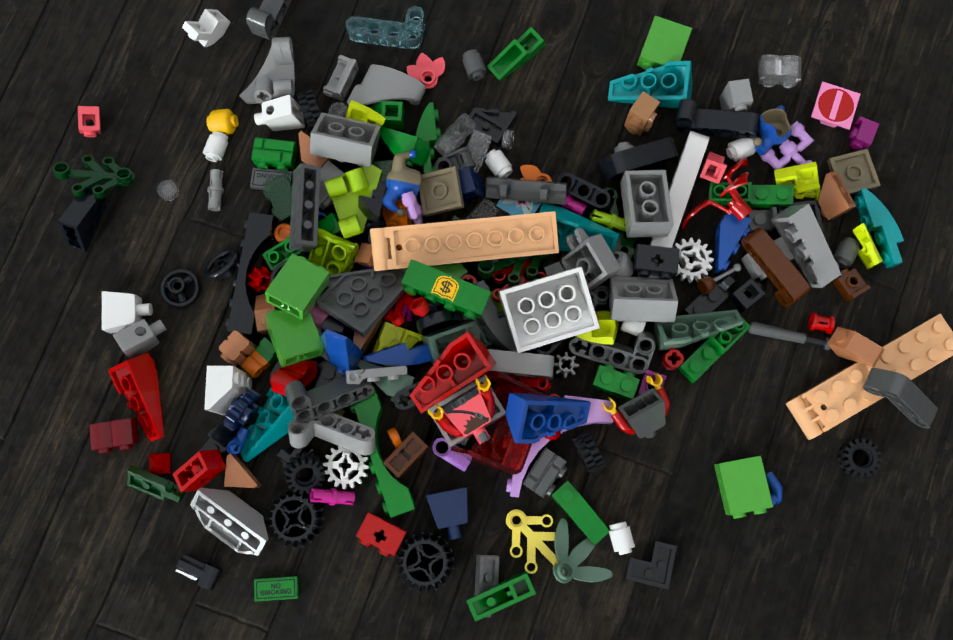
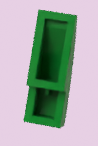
(516, 54)

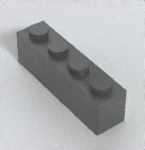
(304, 208)

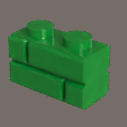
(274, 154)

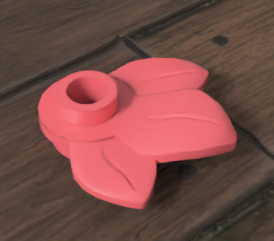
(427, 69)

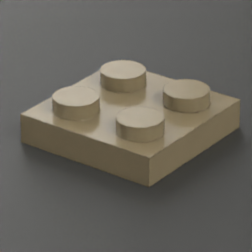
(855, 171)
(441, 191)

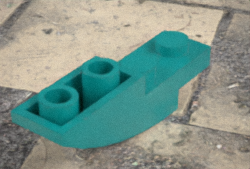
(879, 220)

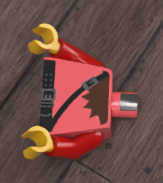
(468, 414)

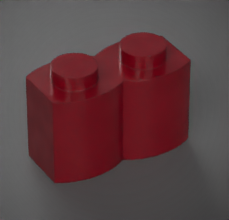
(114, 434)

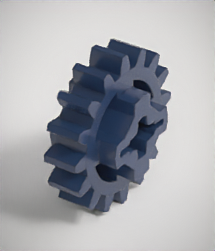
(242, 409)

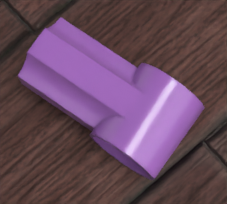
(453, 458)

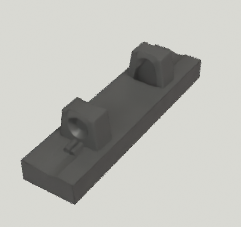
(526, 190)

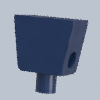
(450, 510)

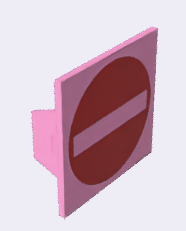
(835, 106)

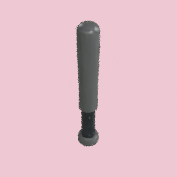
(785, 334)

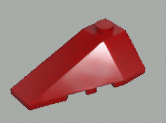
(455, 368)
(139, 383)

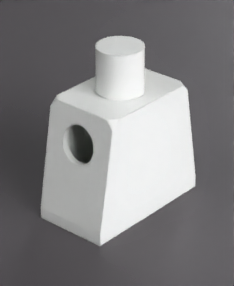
(281, 114)
(122, 310)

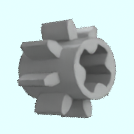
(565, 371)

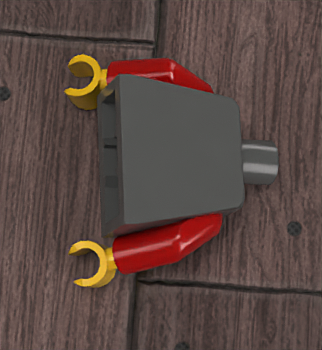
(644, 413)

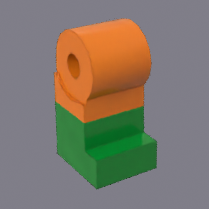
(260, 359)

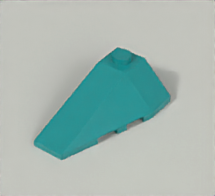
(665, 83)
(568, 222)
(269, 426)

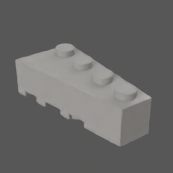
(807, 244)

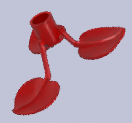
(737, 205)

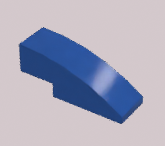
(399, 355)

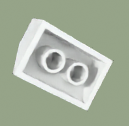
(223, 386)

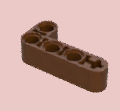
(776, 266)

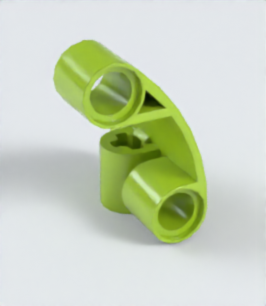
(345, 192)

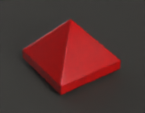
(160, 463)

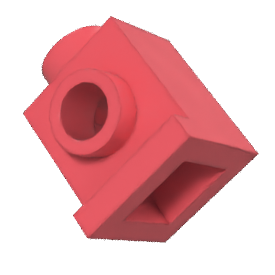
(86, 114)
(713, 168)

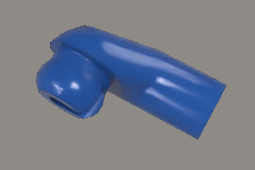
(238, 442)
(776, 488)

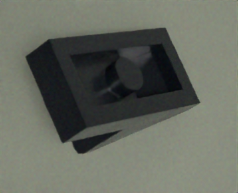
(373, 207)
(219, 439)

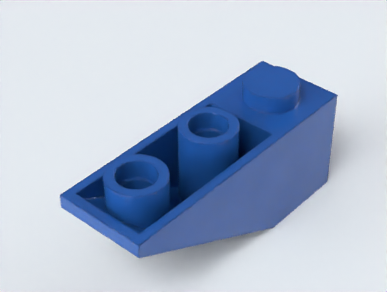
(727, 238)

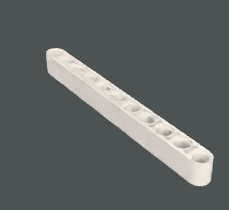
(679, 195)

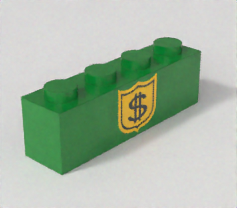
(445, 289)

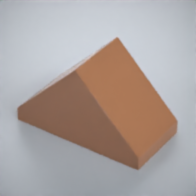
(238, 474)

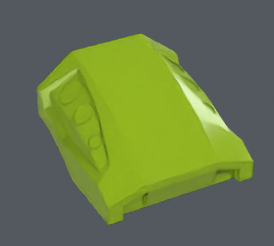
(333, 253)

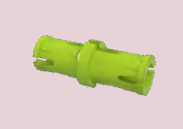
(609, 220)

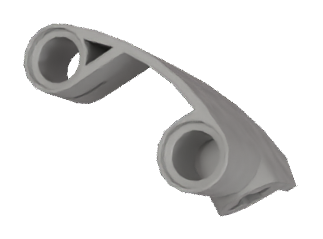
(276, 75)
(387, 84)

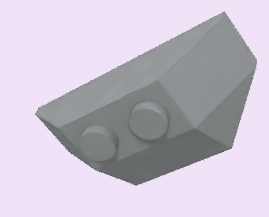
(231, 520)

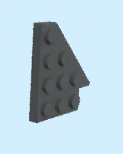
(362, 297)

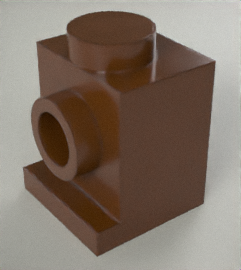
(848, 290)

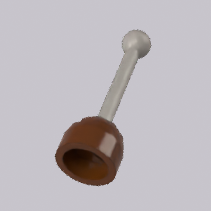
(707, 284)

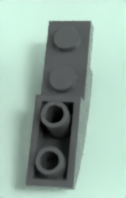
(495, 327)

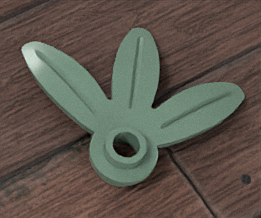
(570, 562)

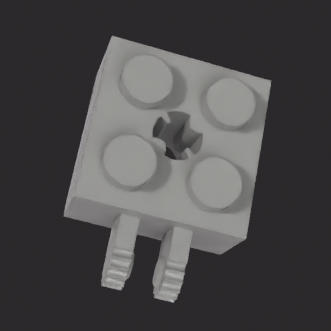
(593, 256)

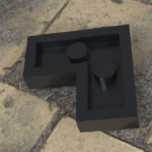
(655, 572)

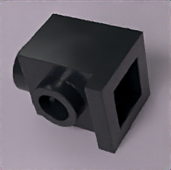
(741, 301)

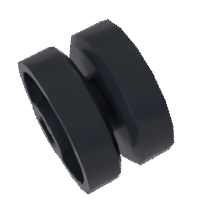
(437, 318)

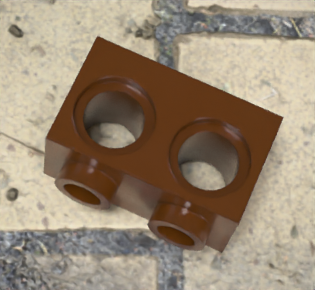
(406, 455)

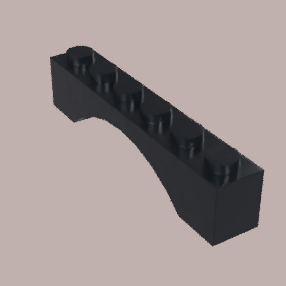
(257, 237)

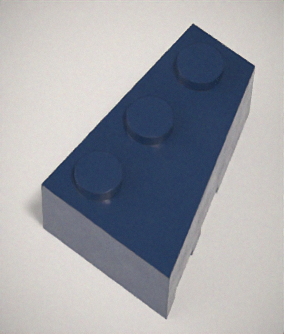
(471, 185)

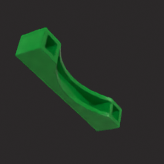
(396, 495)

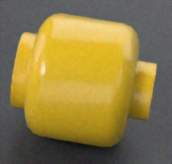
(222, 121)

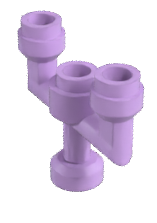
(790, 149)
(413, 210)

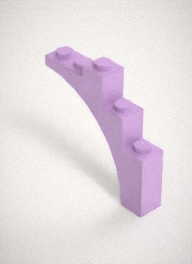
(596, 415)

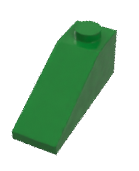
(401, 142)
(580, 513)
(501, 596)

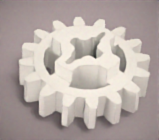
(698, 262)
(345, 476)

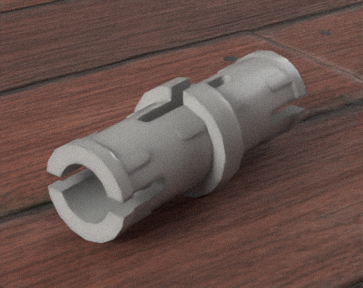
(215, 190)

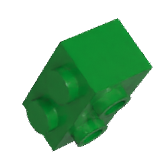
(615, 383)

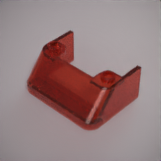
(502, 451)

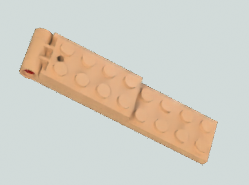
(465, 240)
(843, 392)

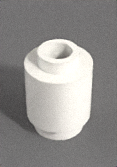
(215, 146)
(740, 148)
(498, 164)
(621, 538)

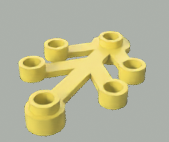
(534, 539)

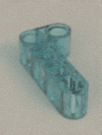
(360, 30)

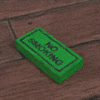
(276, 588)

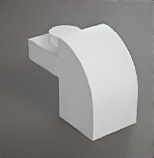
(208, 28)

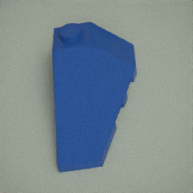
(341, 351)
(541, 416)

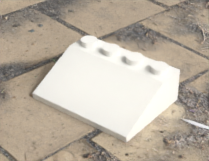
(548, 309)

